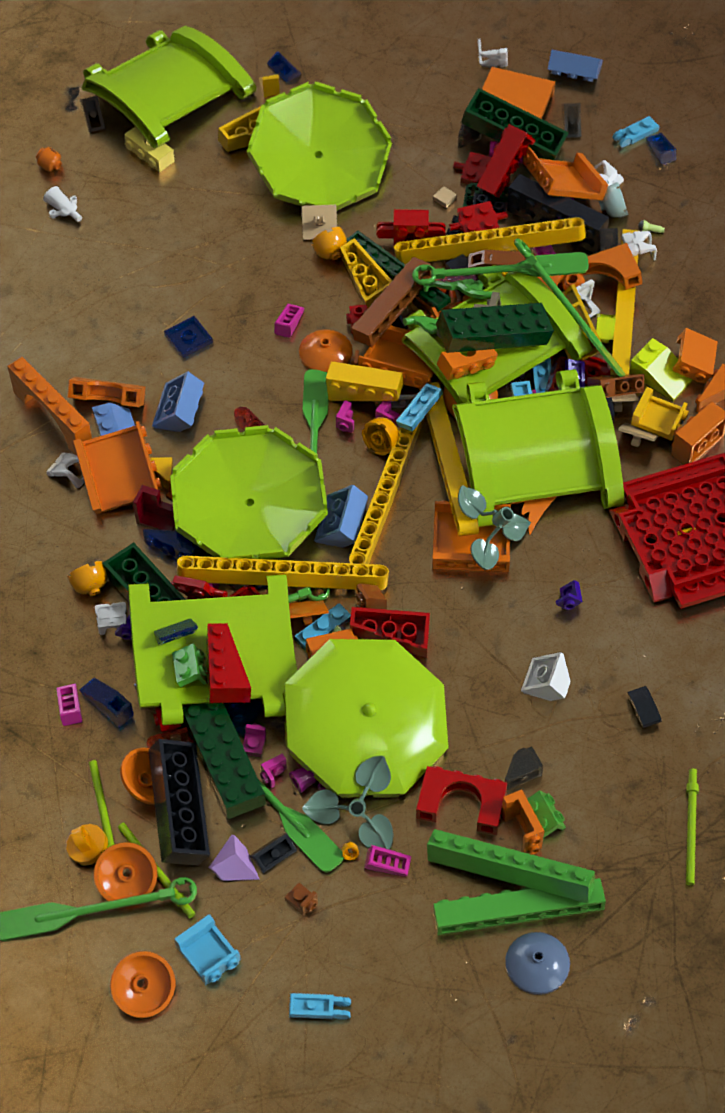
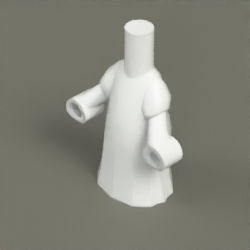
(61, 203)

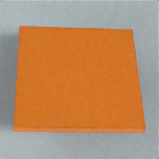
(307, 610)

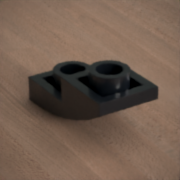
(498, 206)
(644, 706)

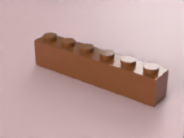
(389, 304)

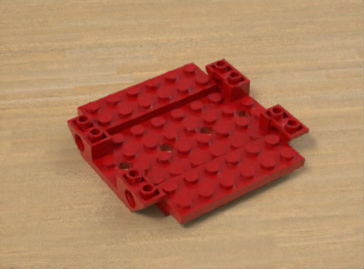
(659, 508)

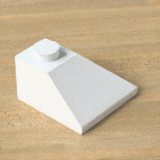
(547, 677)

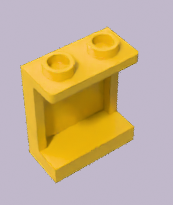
(658, 415)

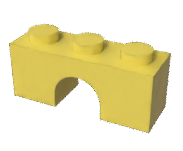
(156, 157)

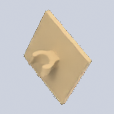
(318, 219)
(618, 401)
(638, 434)

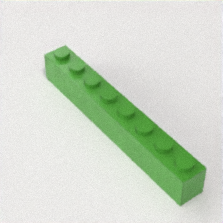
(511, 866)
(509, 908)

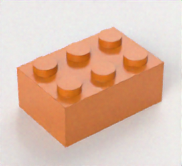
(699, 434)

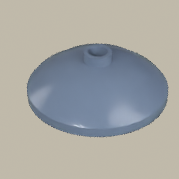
(537, 975)

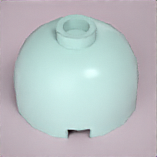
(614, 202)

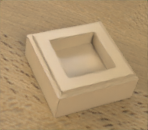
(444, 197)

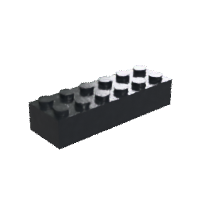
(533, 204)
(178, 802)

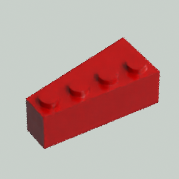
(504, 160)
(405, 627)
(225, 669)

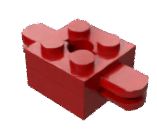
(410, 226)

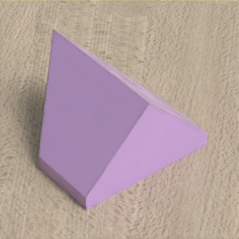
(234, 862)

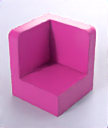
(384, 410)

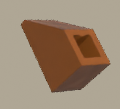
(370, 597)

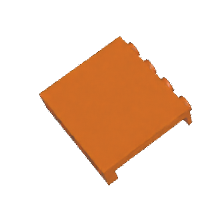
(520, 90)
(567, 178)
(393, 355)
(116, 467)
(454, 552)

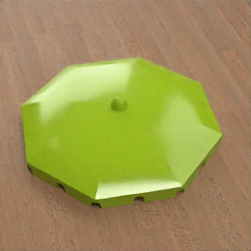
(319, 146)
(248, 493)
(360, 704)

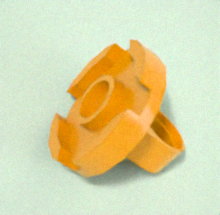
(86, 844)

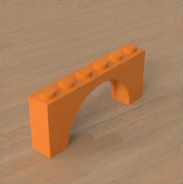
(613, 262)
(30, 384)

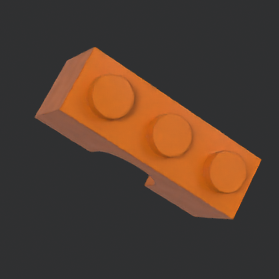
(457, 365)

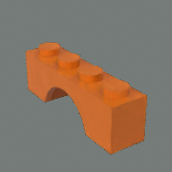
(104, 390)

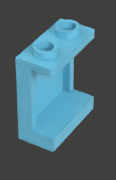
(207, 950)

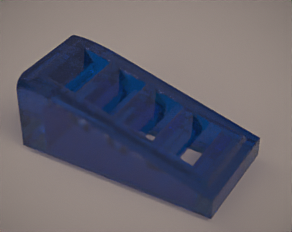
(664, 149)

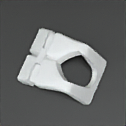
(496, 57)
(610, 173)
(636, 243)
(585, 292)
(61, 466)
(110, 616)

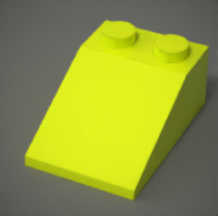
(657, 366)

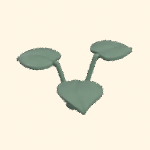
(513, 526)
(376, 831)

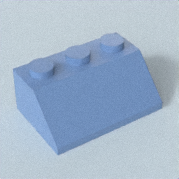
(574, 65)
(178, 403)
(111, 418)
(343, 518)

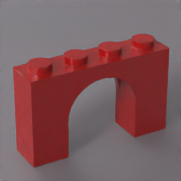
(440, 782)

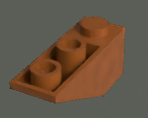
(494, 257)
(617, 386)

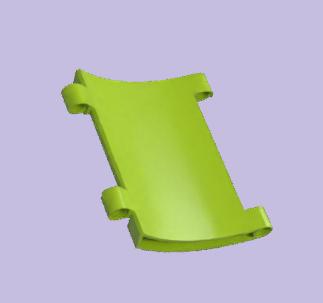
(169, 80)
(510, 362)
(540, 444)
(259, 631)

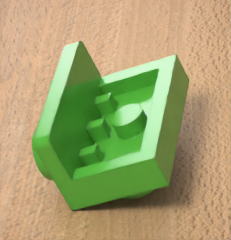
(189, 665)
(546, 812)

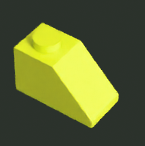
(605, 327)

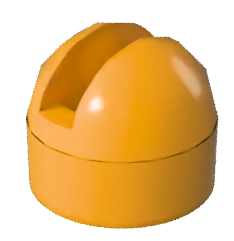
(350, 856)

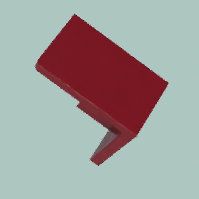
(152, 511)

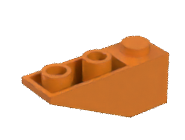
(714, 390)

